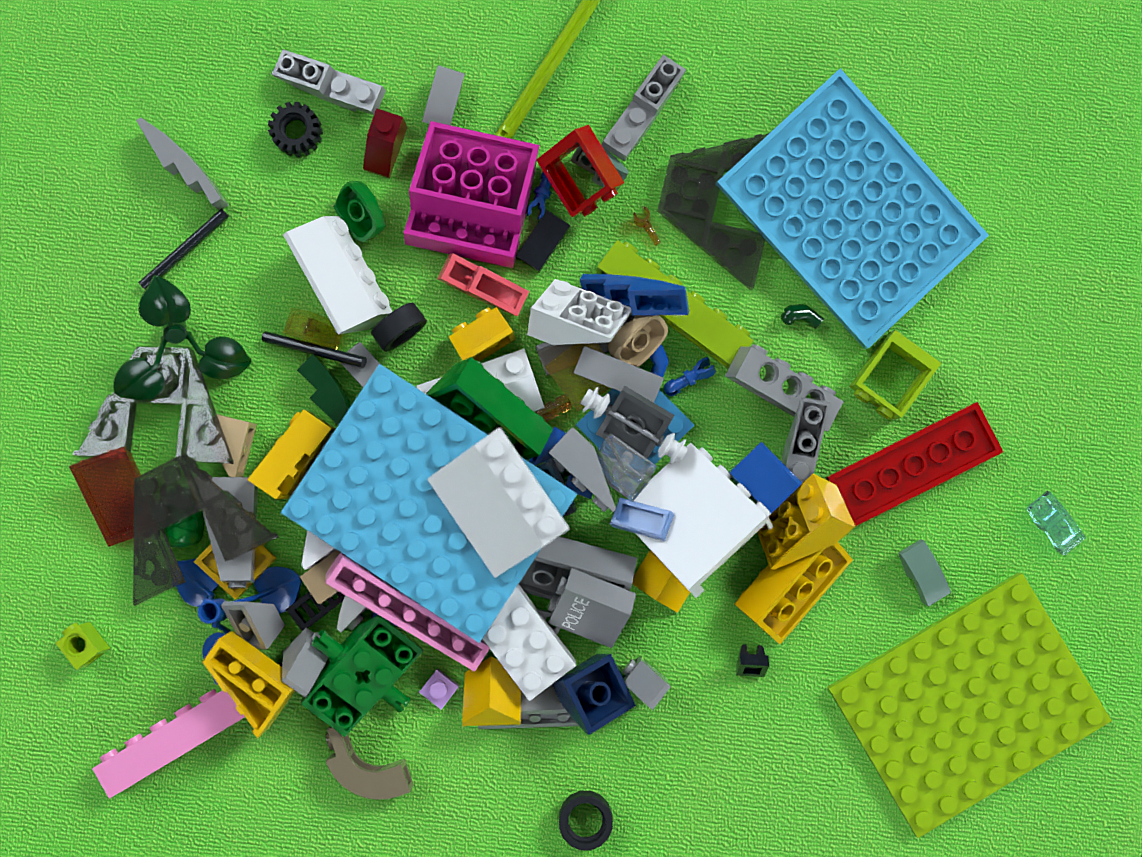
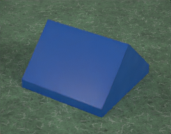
(765, 477)

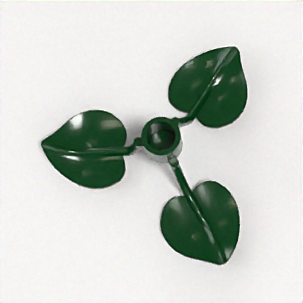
(169, 307)

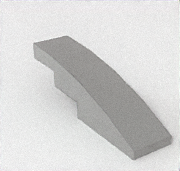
(177, 160)

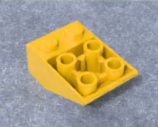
(805, 523)

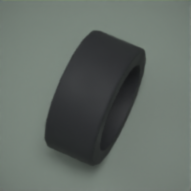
(398, 326)
(593, 841)

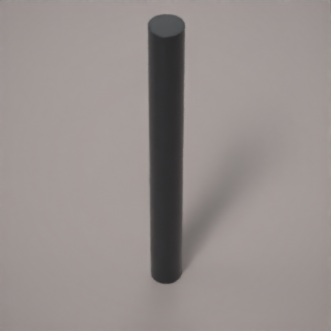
(183, 249)
(317, 350)

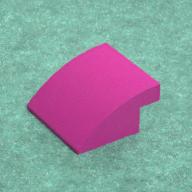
(470, 194)

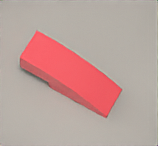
(483, 284)

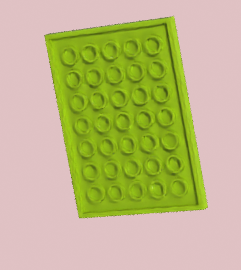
(969, 704)

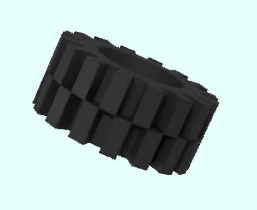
(289, 114)

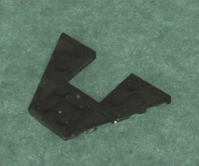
(690, 203)
(199, 426)
(170, 496)

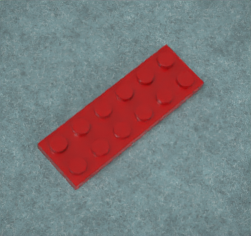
(916, 463)

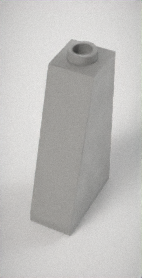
(241, 569)

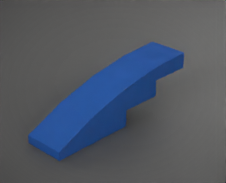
(640, 294)

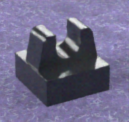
(752, 664)

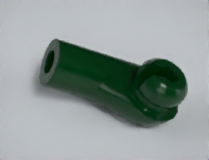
(801, 312)

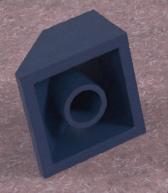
(594, 692)

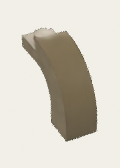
(364, 778)

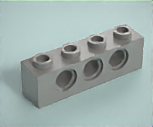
(745, 372)

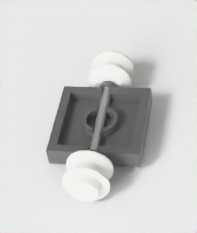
(635, 422)

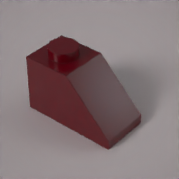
(383, 142)

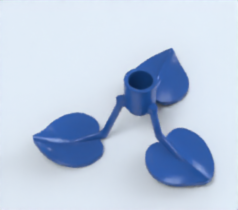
(275, 586)

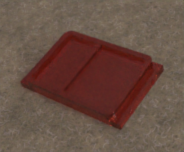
(109, 492)

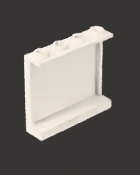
(708, 519)

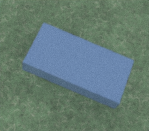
(642, 519)

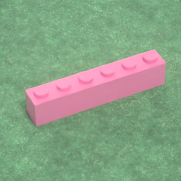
(403, 611)
(166, 742)

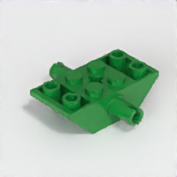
(343, 694)

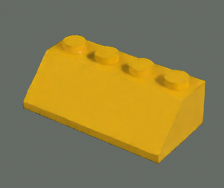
(785, 595)

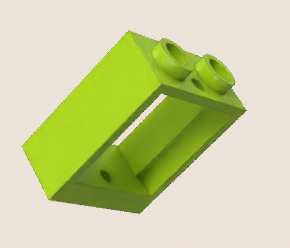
(913, 355)

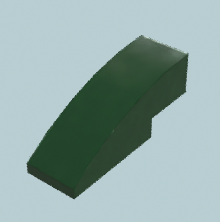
(329, 394)

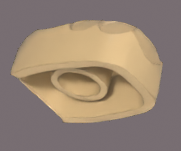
(638, 339)

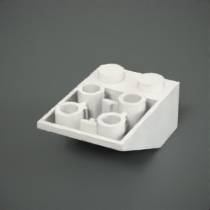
(575, 316)

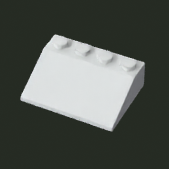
(498, 503)

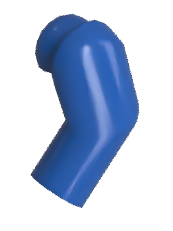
(660, 361)

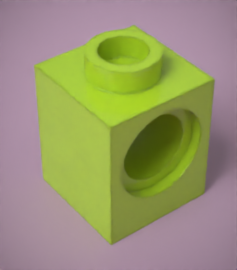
(94, 644)

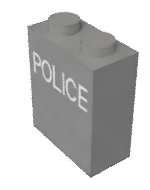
(591, 607)

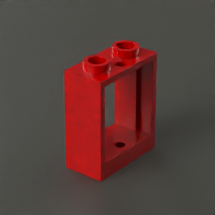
(562, 181)

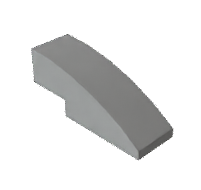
(617, 373)

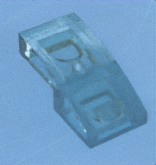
(1056, 523)

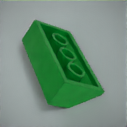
(489, 405)

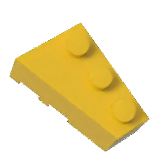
(292, 455)
(249, 679)

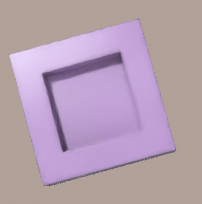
(439, 688)

